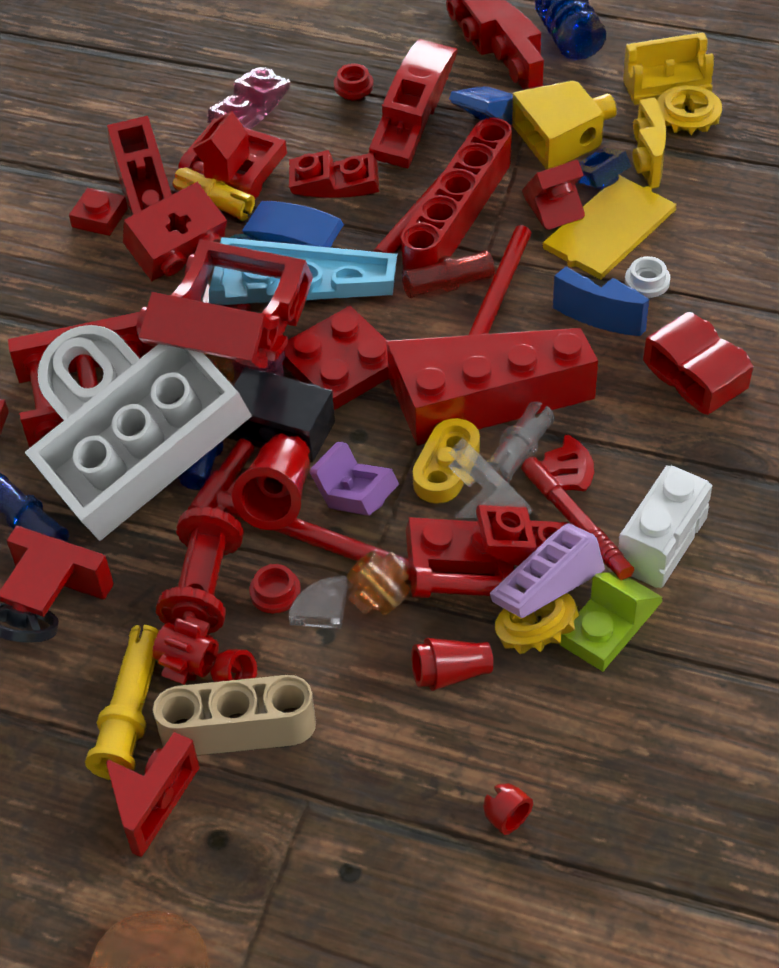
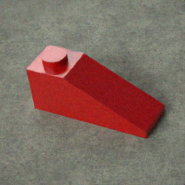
(138, 163)

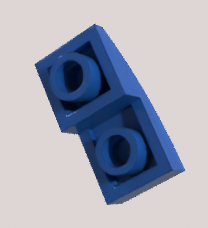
(293, 224)
(605, 307)

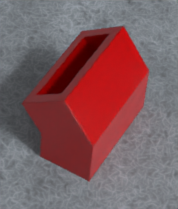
(223, 148)

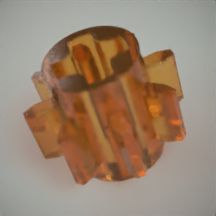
(378, 583)

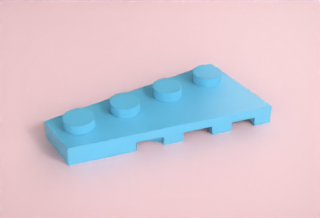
(334, 273)

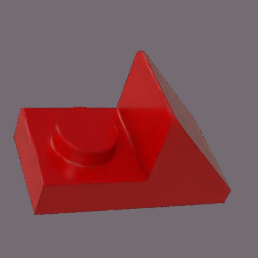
(555, 196)
(149, 799)

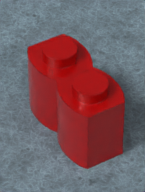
(698, 362)

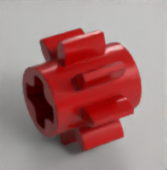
(185, 649)

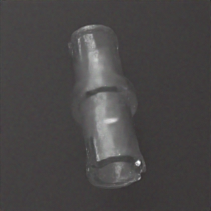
(521, 440)

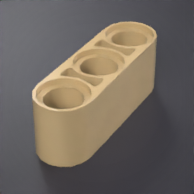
(256, 698)

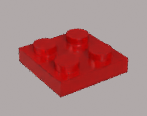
(339, 356)

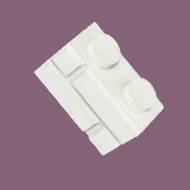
(665, 525)

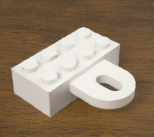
(133, 427)

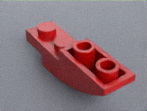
(506, 32)
(411, 101)

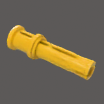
(123, 719)

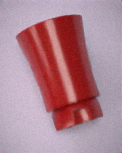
(272, 487)

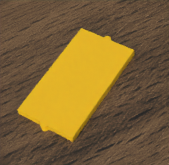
(611, 228)

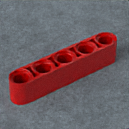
(458, 195)

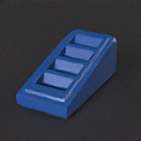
(484, 102)

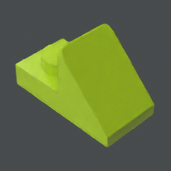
(609, 618)

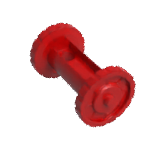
(208, 537)

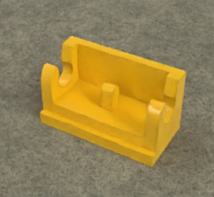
(665, 64)

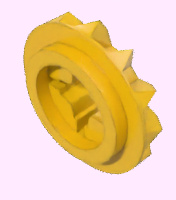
(703, 104)
(523, 632)

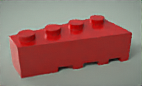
(489, 376)

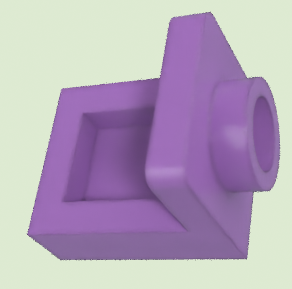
(349, 484)

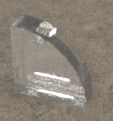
(320, 604)

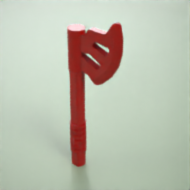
(581, 472)

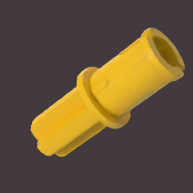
(223, 196)

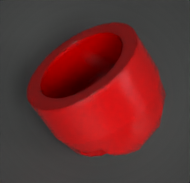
(235, 661)
(508, 808)

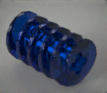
(572, 26)

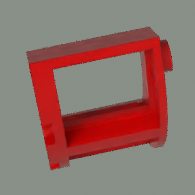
(225, 331)

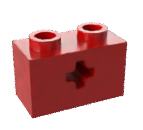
(171, 229)

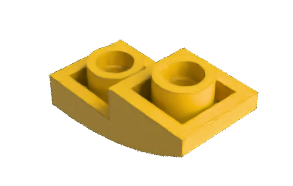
(651, 138)

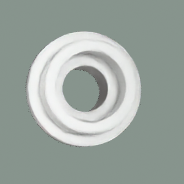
(648, 276)

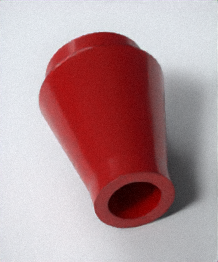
(448, 662)

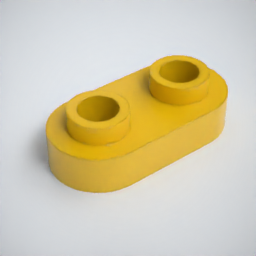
(431, 473)

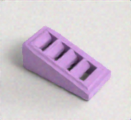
(552, 570)

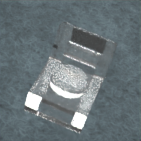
(495, 489)

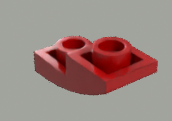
(323, 178)
(510, 533)

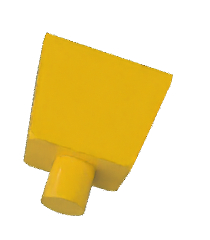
(561, 121)

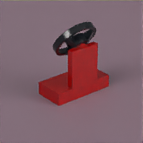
(40, 574)

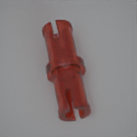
(448, 274)

